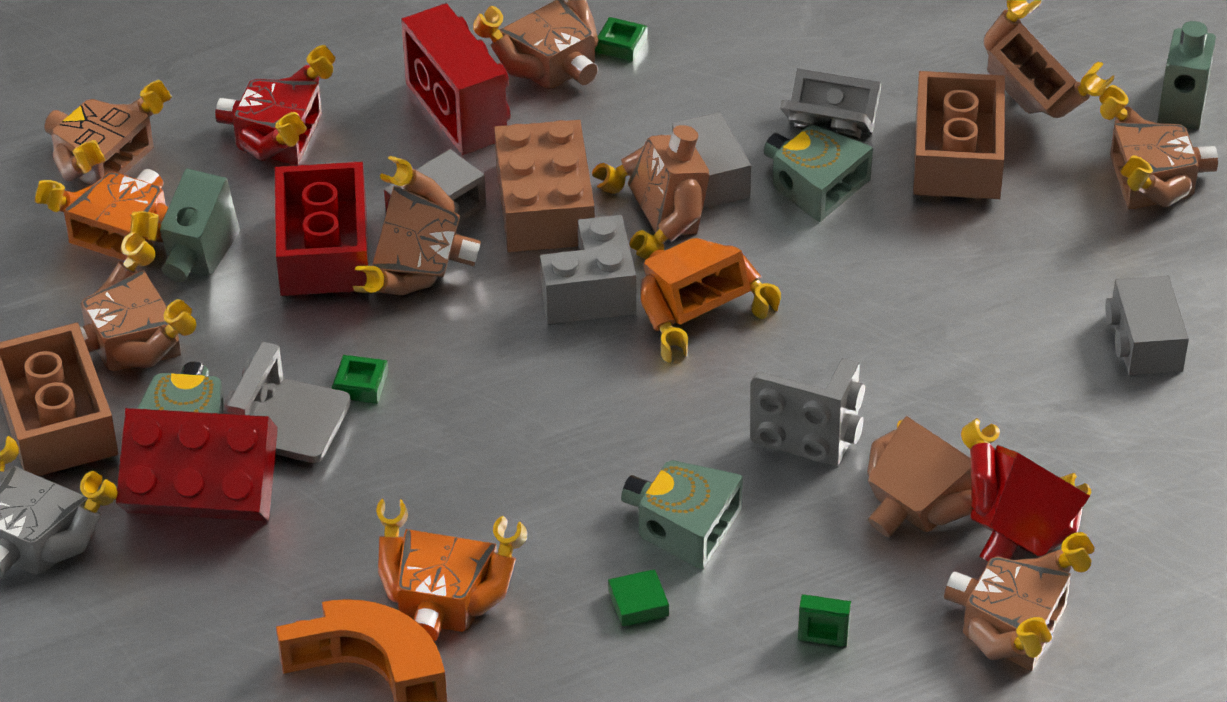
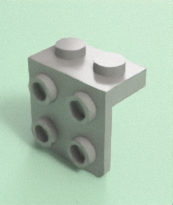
(833, 102)
(302, 411)
(806, 417)

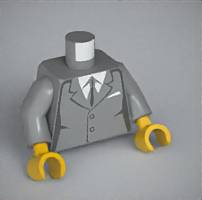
(43, 519)

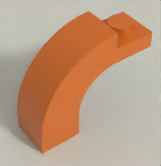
(371, 637)

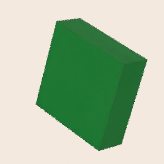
(621, 39)
(361, 378)
(638, 597)
(824, 620)

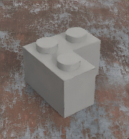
(591, 281)

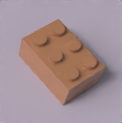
(959, 135)
(542, 184)
(54, 401)

